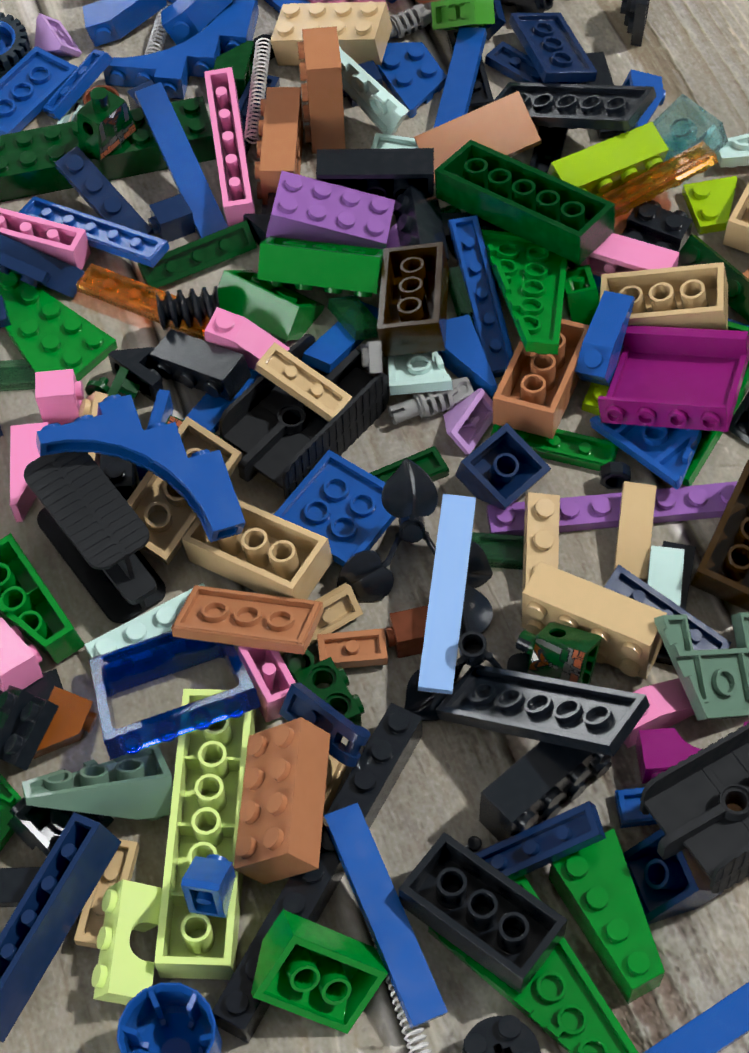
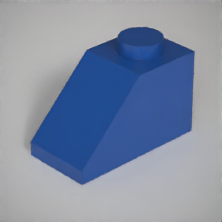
(209, 885)

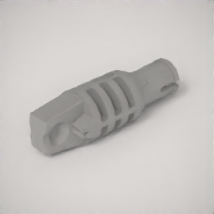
(410, 20)
(431, 403)

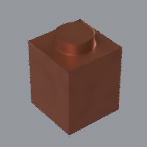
(407, 631)

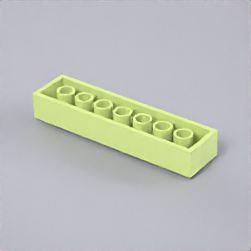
(201, 824)

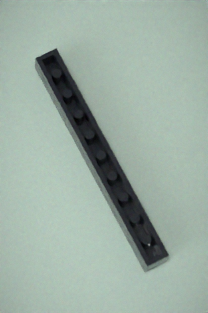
(311, 891)

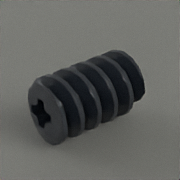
(187, 308)

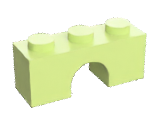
(119, 971)

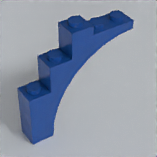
(191, 58)
(159, 449)

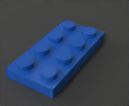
(30, 87)

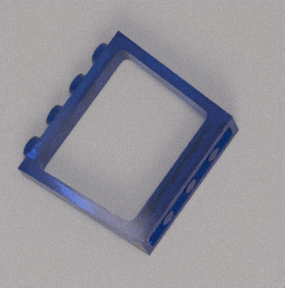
(156, 659)

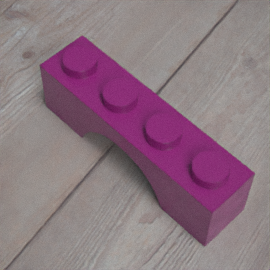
(661, 750)

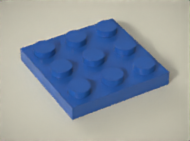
(340, 505)

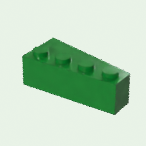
(31, 606)
(609, 913)

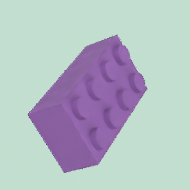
(329, 213)

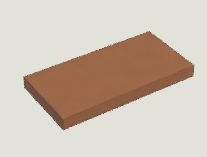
(498, 125)
(248, 619)

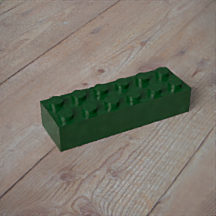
(525, 201)

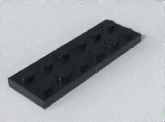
(583, 104)
(544, 709)

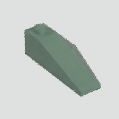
(123, 788)

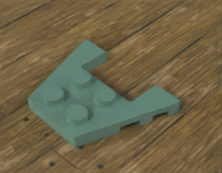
(714, 678)

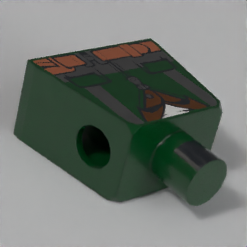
(103, 123)
(561, 652)

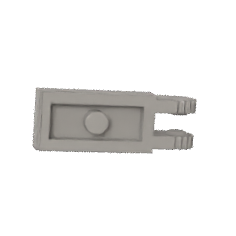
(372, 356)

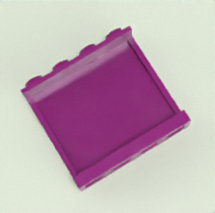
(677, 378)

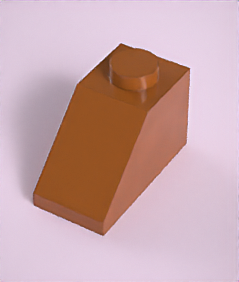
(69, 723)

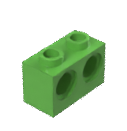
(462, 13)

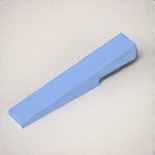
(447, 594)

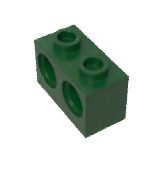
(337, 693)

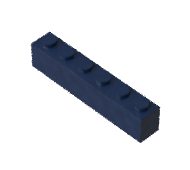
(50, 911)

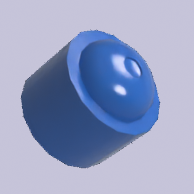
(168, 1021)

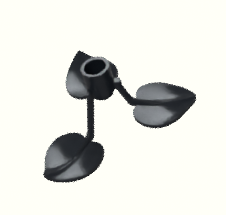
(409, 497)
(473, 651)

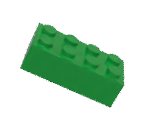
(320, 265)

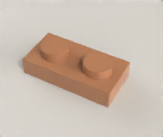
(354, 648)

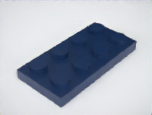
(552, 47)

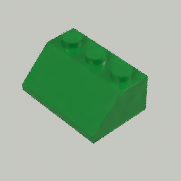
(271, 308)
(316, 972)

